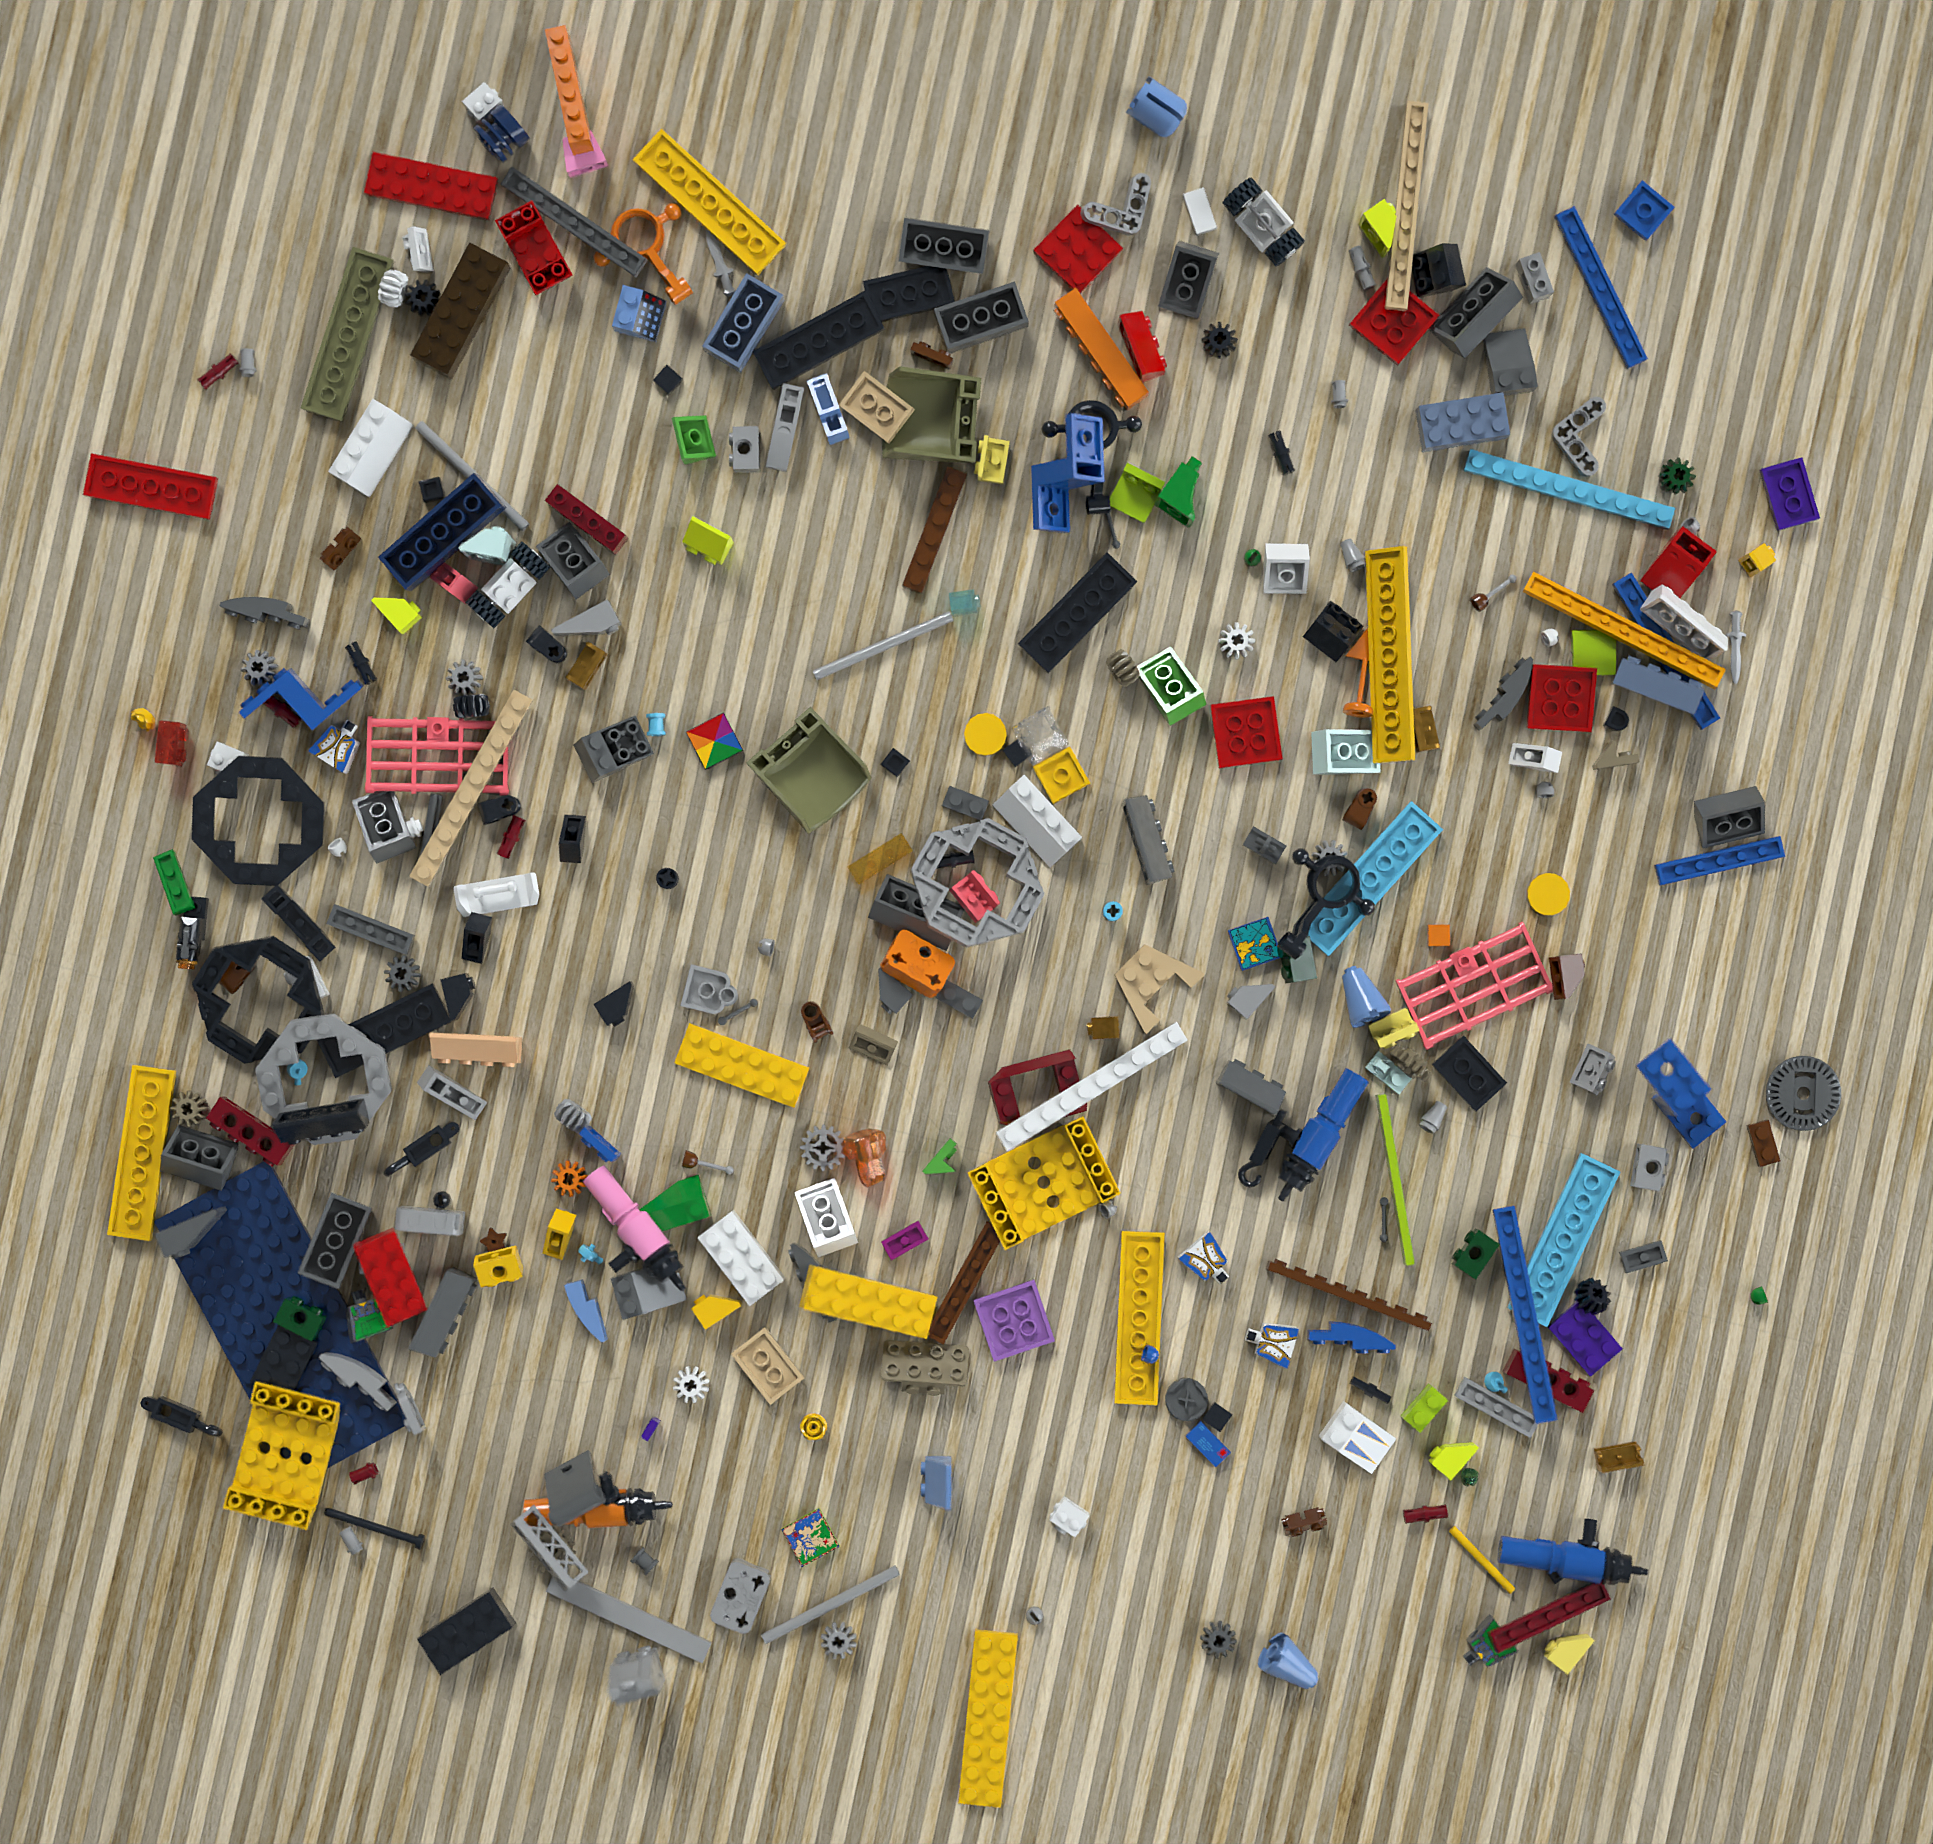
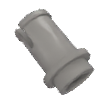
(247, 363)
(1339, 394)
(351, 1541)

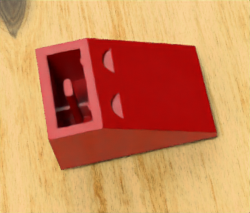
(1679, 563)

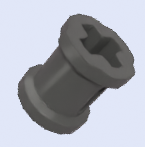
(644, 1561)

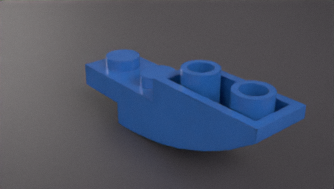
(1359, 1337)

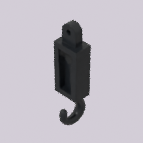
(422, 1148)
(1263, 1148)
(182, 1416)

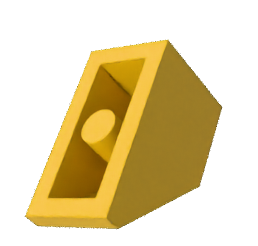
(1757, 559)
(559, 1234)
(713, 1308)

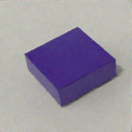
(649, 1430)

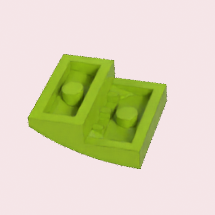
(1594, 650)

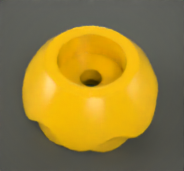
(143, 718)
(807, 1430)

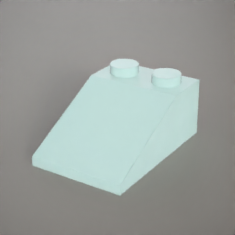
(1343, 752)

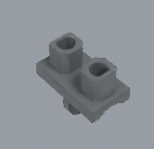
(1264, 845)

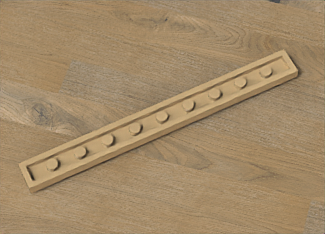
(1406, 205)
(471, 788)

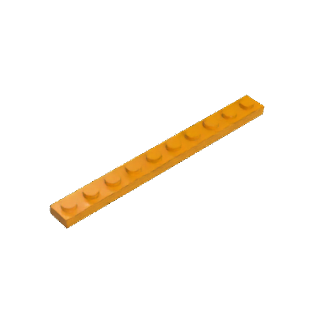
(1624, 630)

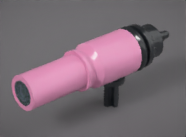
(636, 1229)

